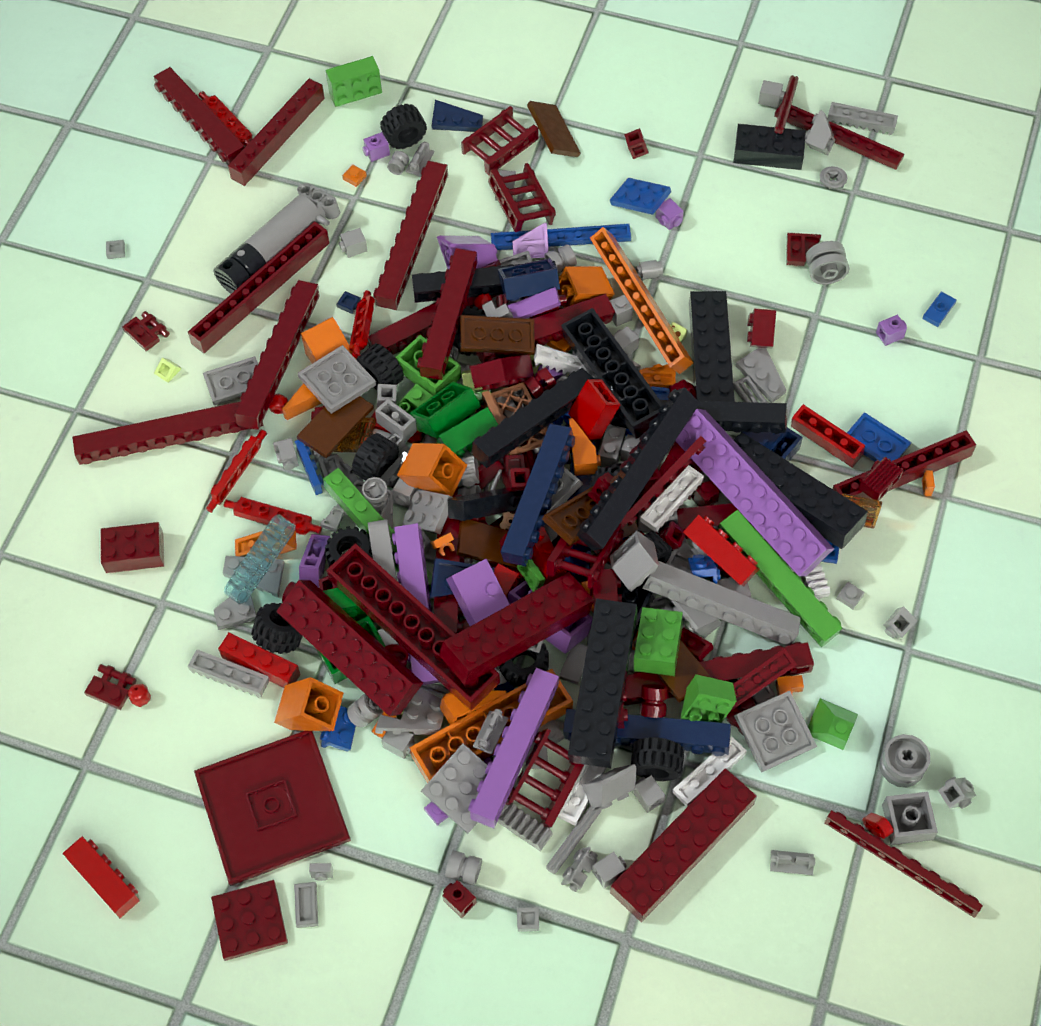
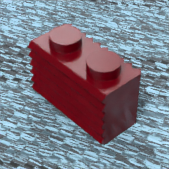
(880, 478)

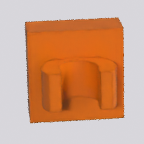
(443, 541)

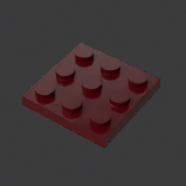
(249, 920)

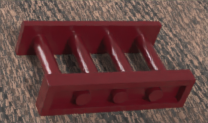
(510, 150)
(510, 206)
(563, 549)
(559, 795)

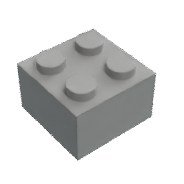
(910, 818)

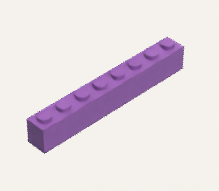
(413, 578)
(514, 748)

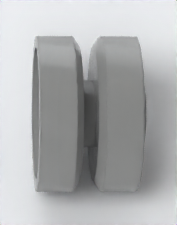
(827, 262)
(904, 760)

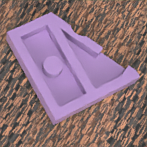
(533, 241)

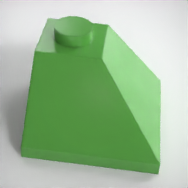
(832, 723)

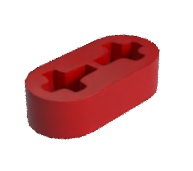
(878, 825)

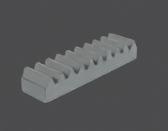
(862, 117)
(228, 673)
(524, 826)

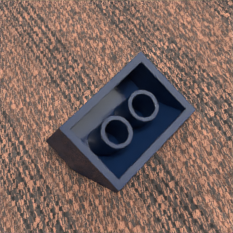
(528, 279)

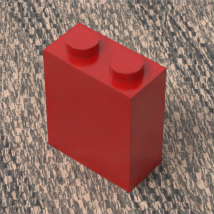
(594, 408)

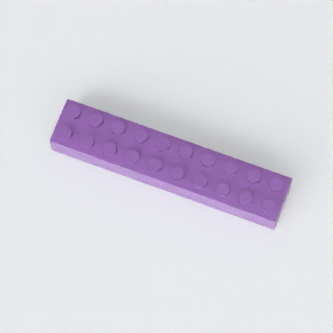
(755, 495)

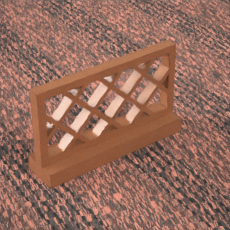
(489, 401)

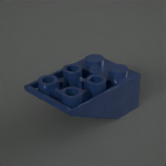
(782, 444)

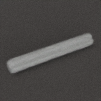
(573, 839)

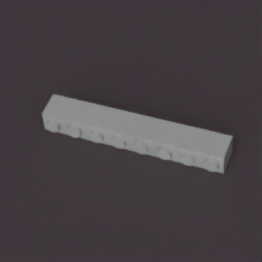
(723, 603)

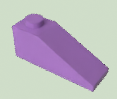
(314, 559)

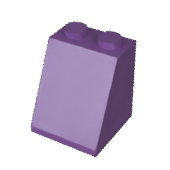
(485, 250)

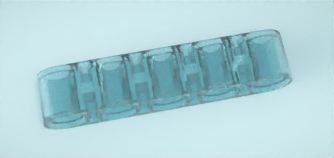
(259, 559)

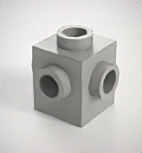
(957, 792)

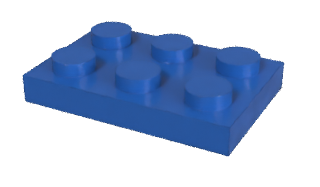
(640, 196)
(878, 439)

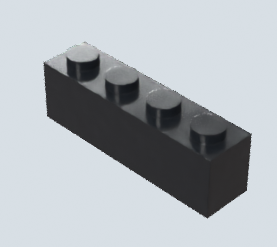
(483, 504)

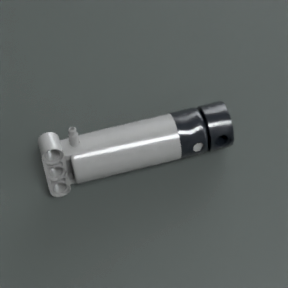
(308, 207)

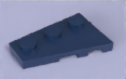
(455, 118)
(441, 571)

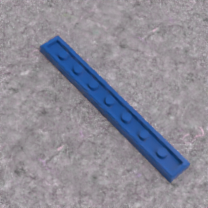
(564, 236)

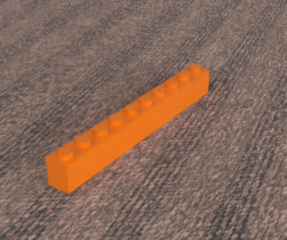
(641, 301)

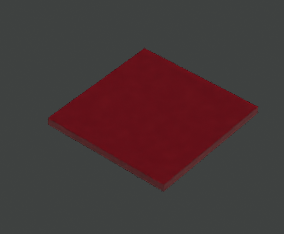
(271, 806)

